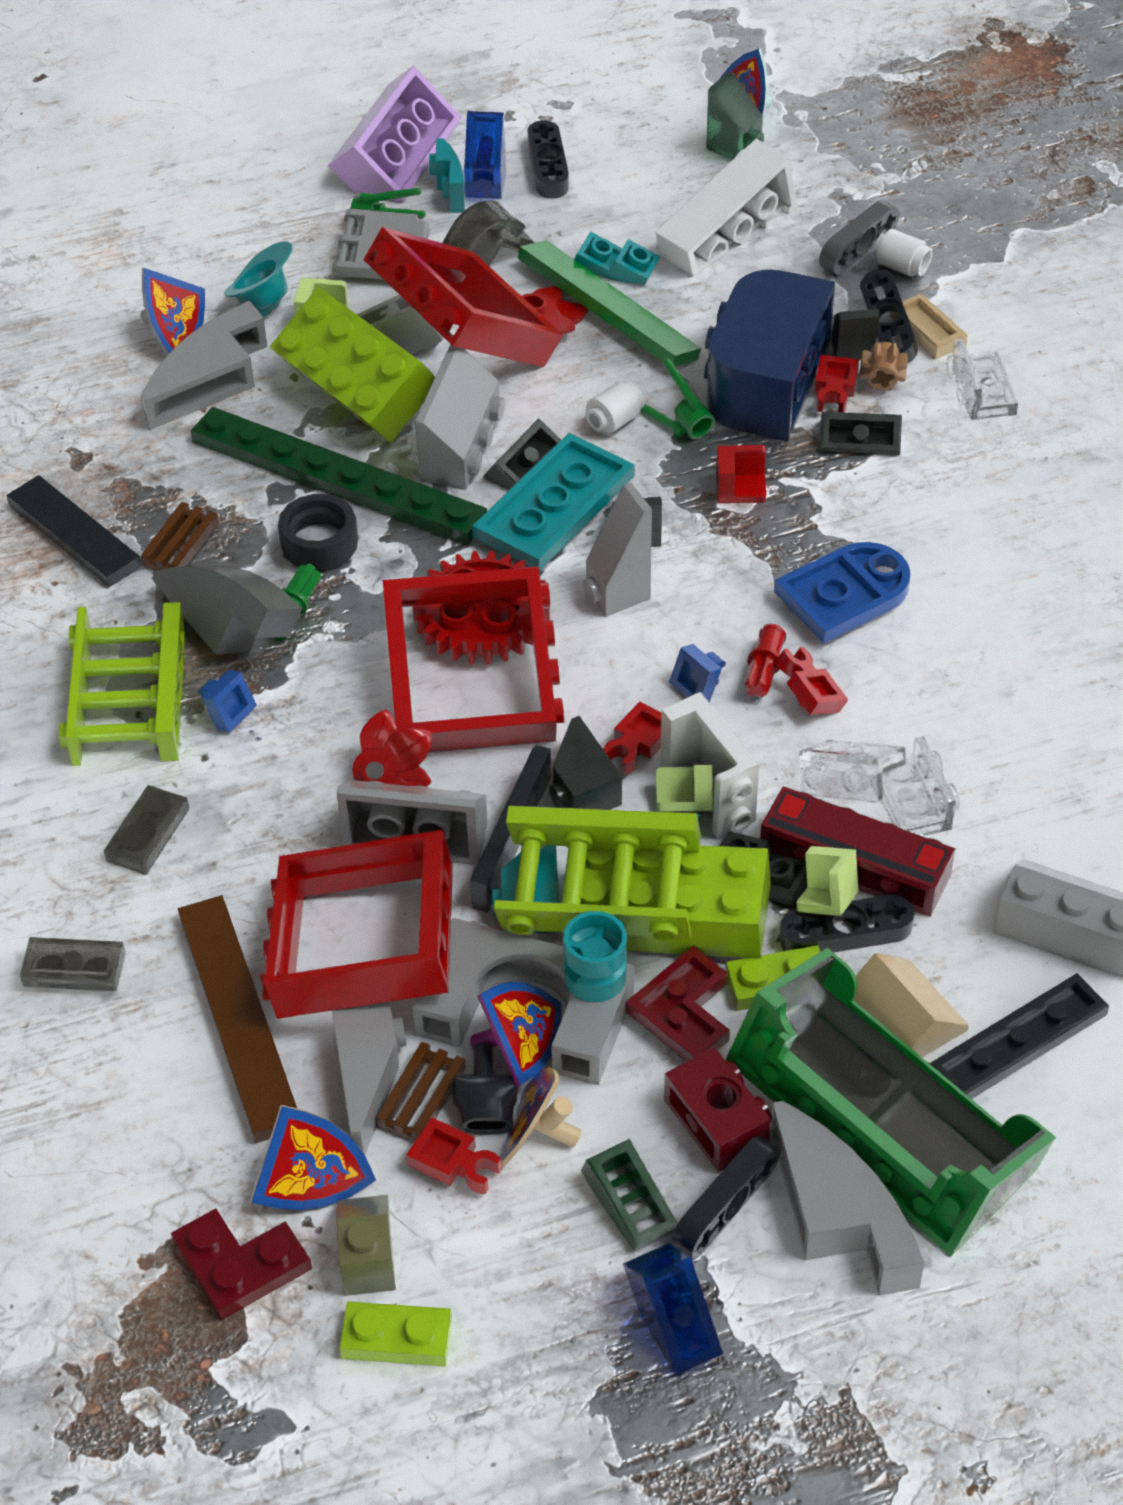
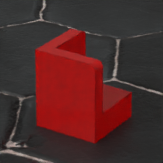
(741, 474)

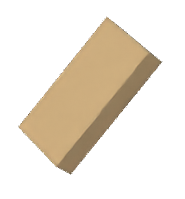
(931, 326)

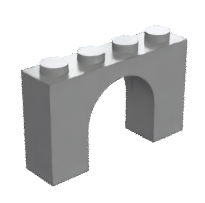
(490, 957)

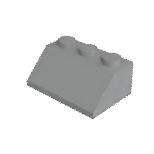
(457, 420)
(389, 810)
(1063, 916)

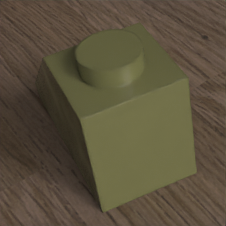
(365, 1245)

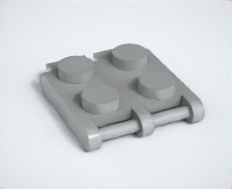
(368, 226)

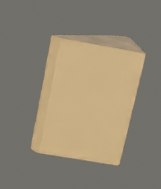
(907, 1003)

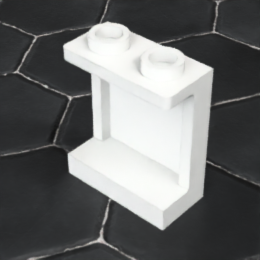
(699, 736)

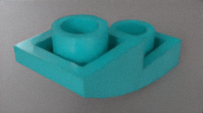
(448, 173)
(625, 264)

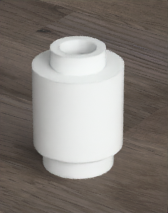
(903, 253)
(614, 407)

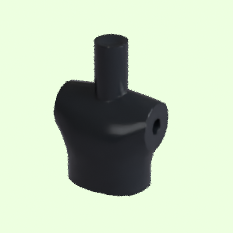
(484, 1098)

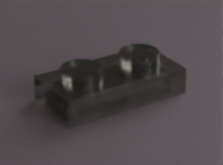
(146, 829)
(72, 964)

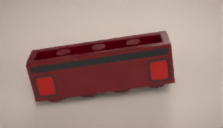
(886, 855)

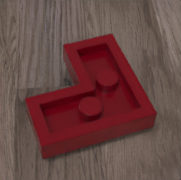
(673, 1003)
(238, 1274)

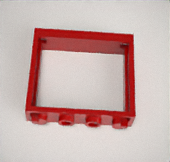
(488, 312)
(473, 586)
(350, 868)

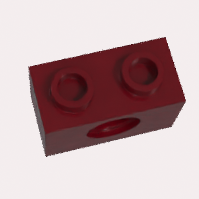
(708, 1082)

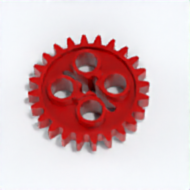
(479, 625)

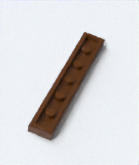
(237, 1014)

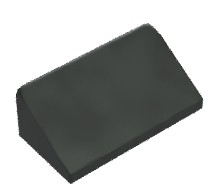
(860, 433)
(522, 455)

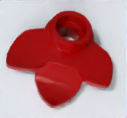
(559, 313)
(395, 750)

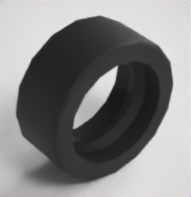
(322, 510)

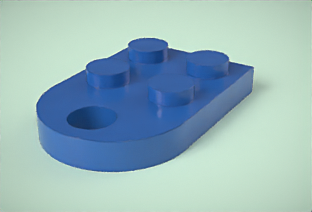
(845, 588)

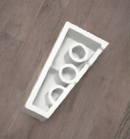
(728, 208)

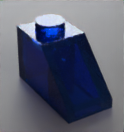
(485, 155)
(673, 1307)

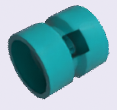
(595, 956)

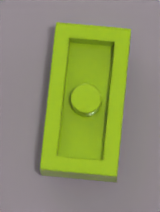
(752, 974)
(396, 1333)

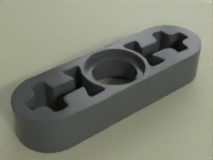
(858, 237)

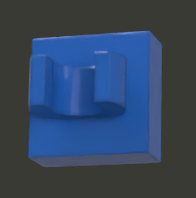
(696, 672)
(227, 700)

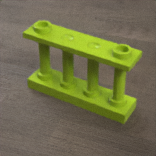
(163, 698)
(596, 828)

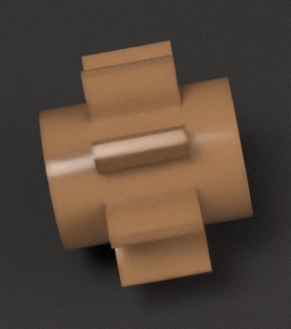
(883, 365)

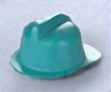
(263, 279)

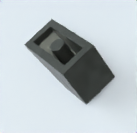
(584, 772)

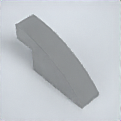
(206, 366)
(842, 1202)

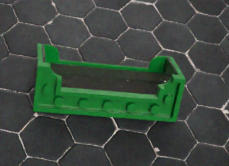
(901, 1116)

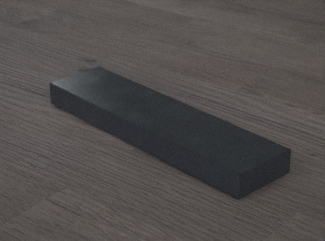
(74, 530)
(500, 848)
(1022, 1036)

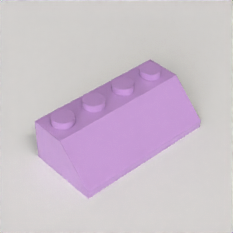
(395, 137)

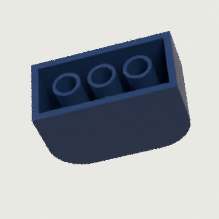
(767, 351)

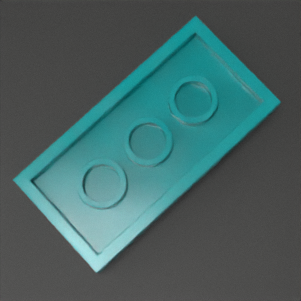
(553, 501)

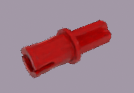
(763, 660)

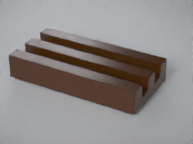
(173, 537)
(436, 1061)

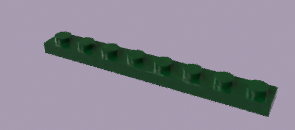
(338, 475)

